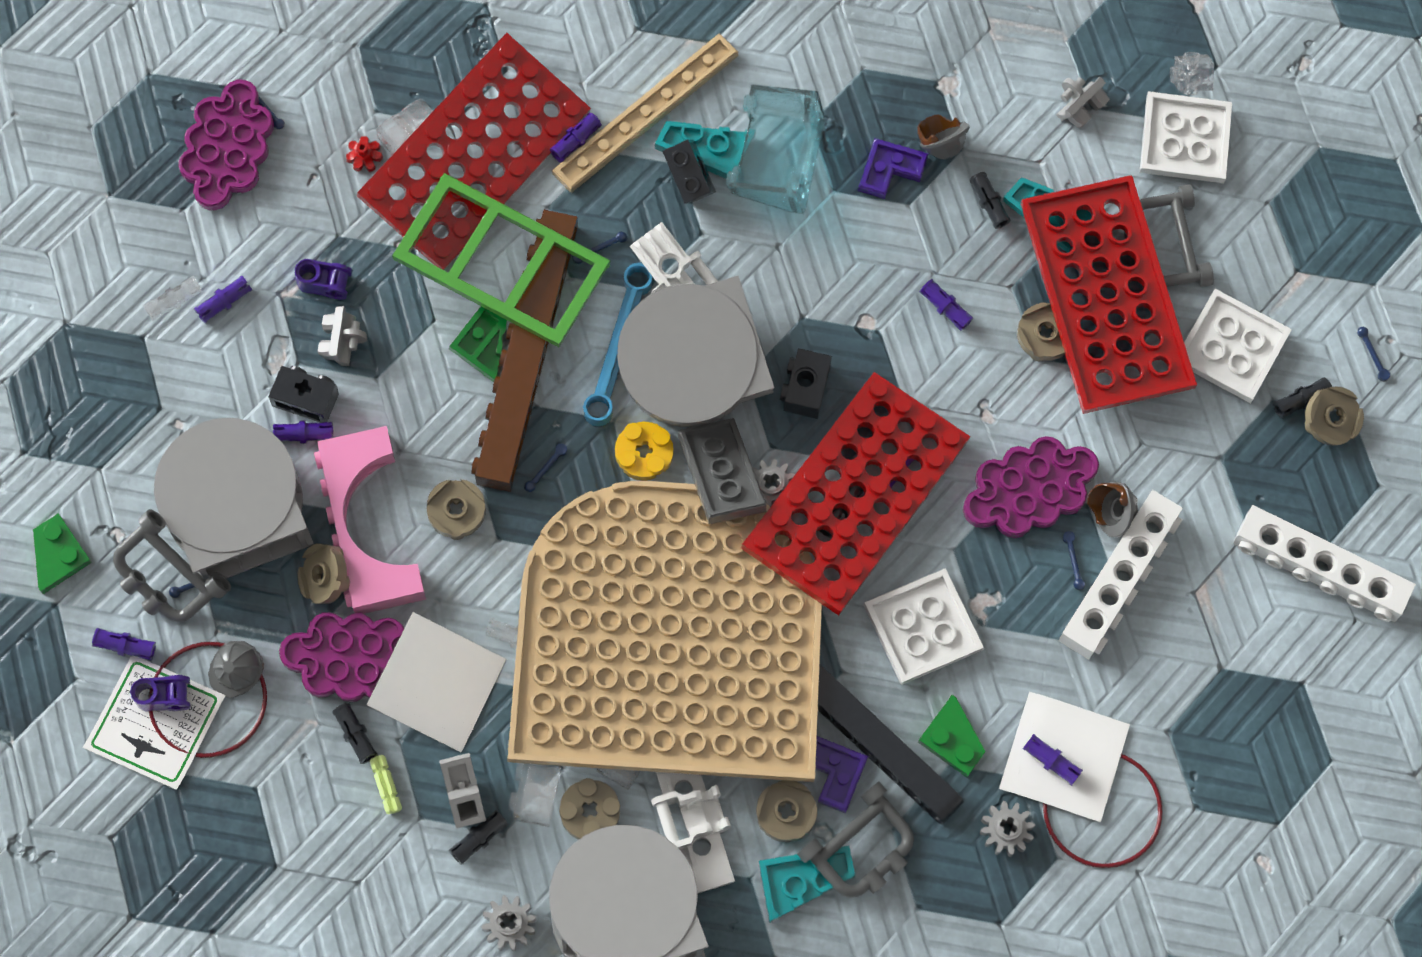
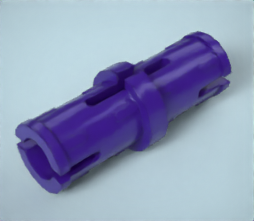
(575, 137)
(223, 299)
(946, 304)
(303, 431)
(124, 644)
(1052, 759)

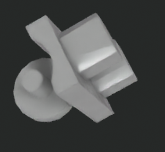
(1090, 93)
(344, 336)

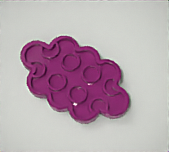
(226, 144)
(1030, 487)
(341, 654)

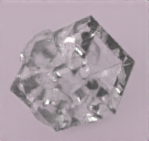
(1192, 73)

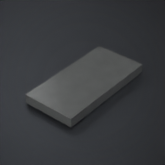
(721, 471)

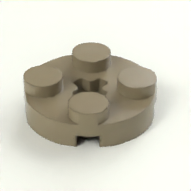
(1029, 335)
(1319, 422)
(456, 492)
(322, 559)
(588, 792)
(777, 796)

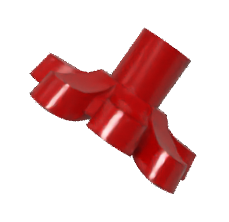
(364, 154)

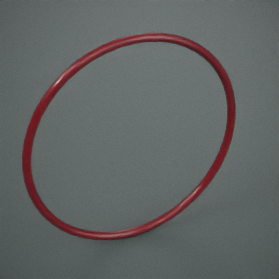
(228, 750)
(1129, 860)

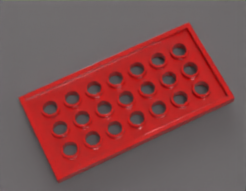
(473, 132)
(1145, 271)
(836, 494)

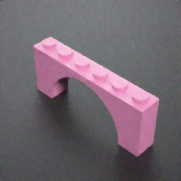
(345, 465)

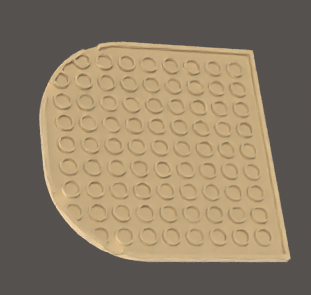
(662, 643)

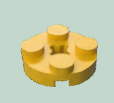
(641, 434)

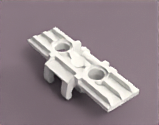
(660, 245)
(702, 821)

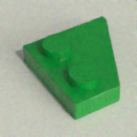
(481, 342)
(56, 553)
(953, 738)

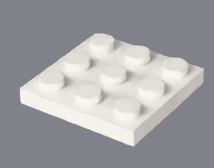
(1186, 137)
(1234, 345)
(923, 626)

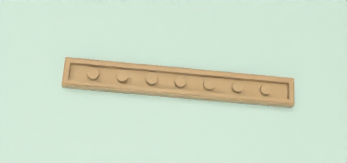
(645, 113)

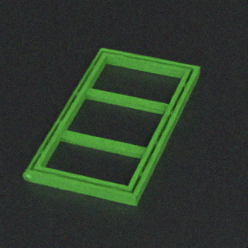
(505, 310)

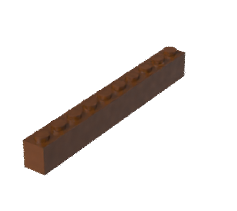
(522, 364)

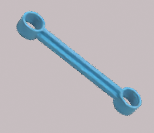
(610, 366)

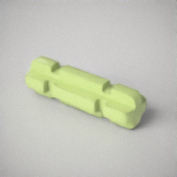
(385, 784)

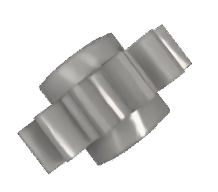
(772, 474)
(1018, 826)
(511, 911)

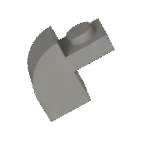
(462, 790)

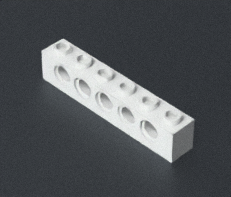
(1154, 510)
(1394, 588)

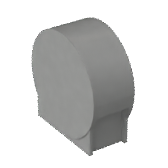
(693, 353)
(230, 497)
(625, 897)

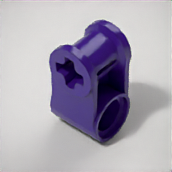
(329, 278)
(163, 693)

